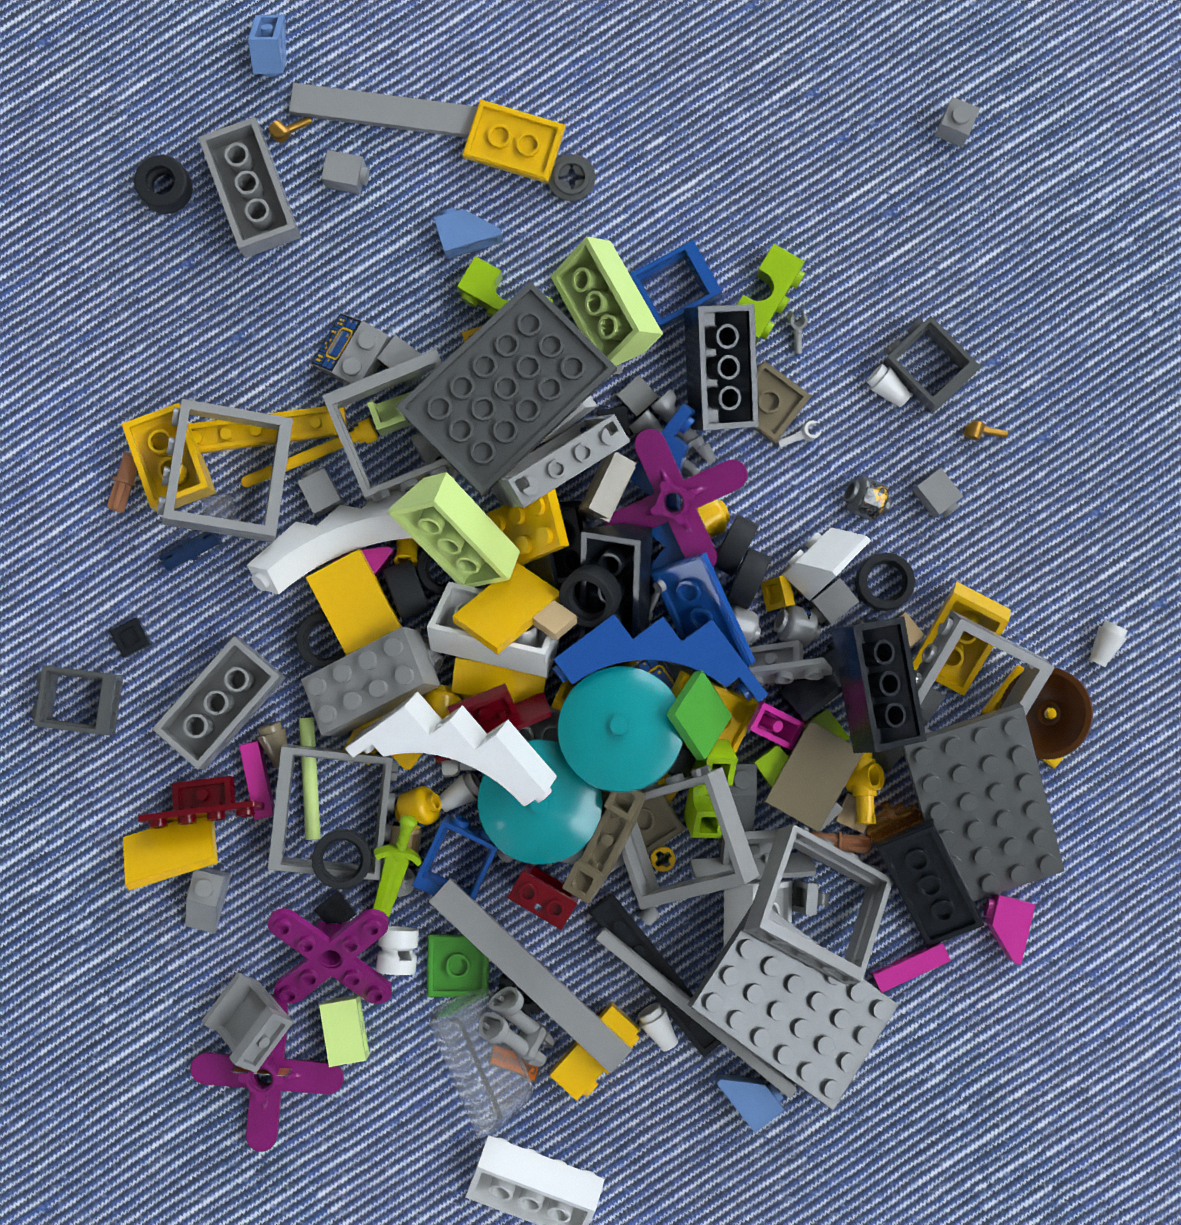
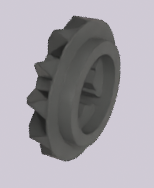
(583, 170)

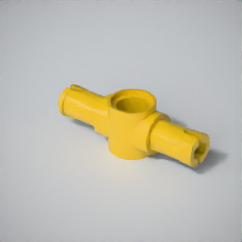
(863, 784)

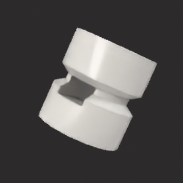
(397, 951)

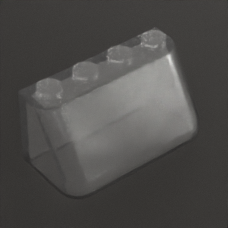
(486, 1074)

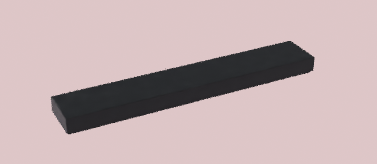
(617, 920)

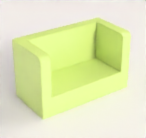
(386, 416)
(344, 1030)

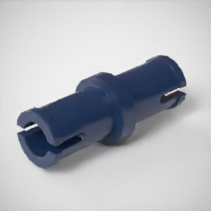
(189, 549)

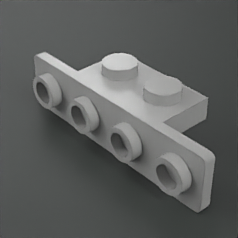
(783, 664)
(760, 844)

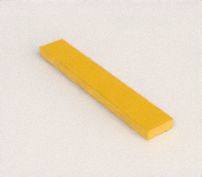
(225, 435)

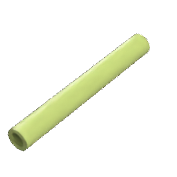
(309, 781)

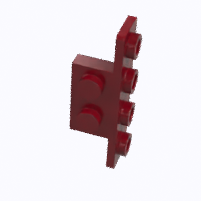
(497, 706)
(200, 799)

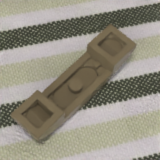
(605, 845)

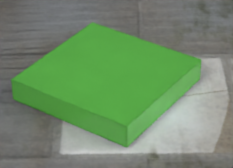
(699, 715)
(455, 966)

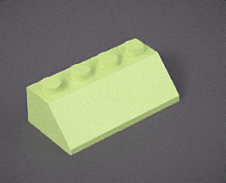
(606, 301)
(455, 532)

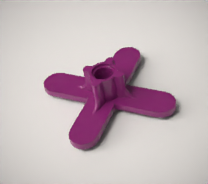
(694, 491)
(330, 952)
(265, 1098)

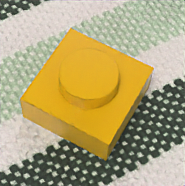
(777, 593)

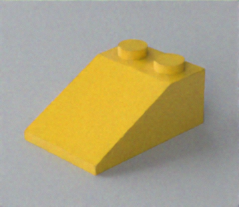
(148, 443)
(969, 651)

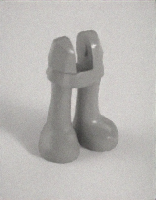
(666, 410)
(496, 1029)

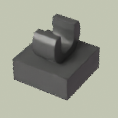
(807, 897)

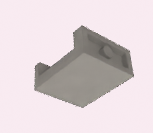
(248, 1021)

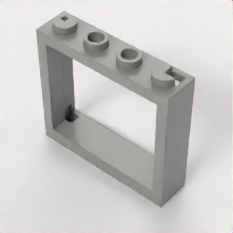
(366, 388)
(560, 460)
(264, 532)
(936, 654)
(386, 803)
(638, 861)
(854, 965)

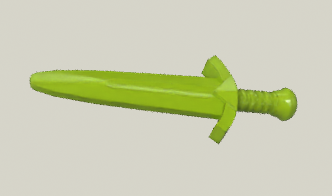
(395, 865)

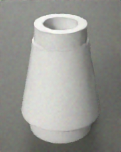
(888, 385)
(1107, 642)
(460, 792)
(657, 1025)

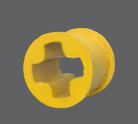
(406, 550)
(661, 867)

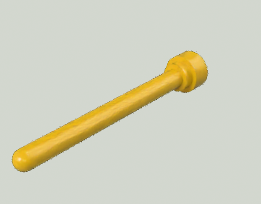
(362, 433)

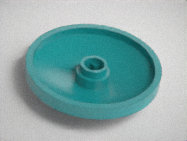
(619, 730)
(546, 829)

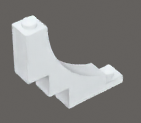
(309, 546)
(498, 754)

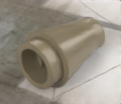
(271, 738)

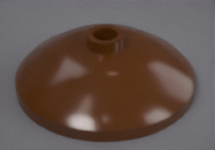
(1073, 715)

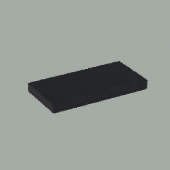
(929, 883)

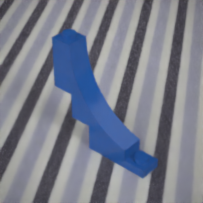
(663, 533)
(702, 650)

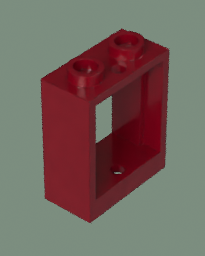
(543, 888)

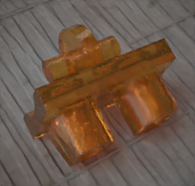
(893, 821)

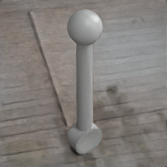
(659, 587)

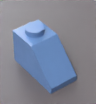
(268, 44)
(465, 232)
(752, 1098)

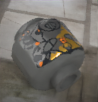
(867, 498)

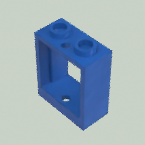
(700, 270)
(432, 882)

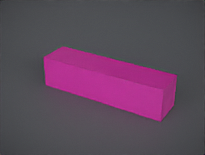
(257, 778)
(910, 967)

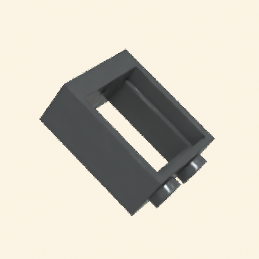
(949, 347)
(108, 703)

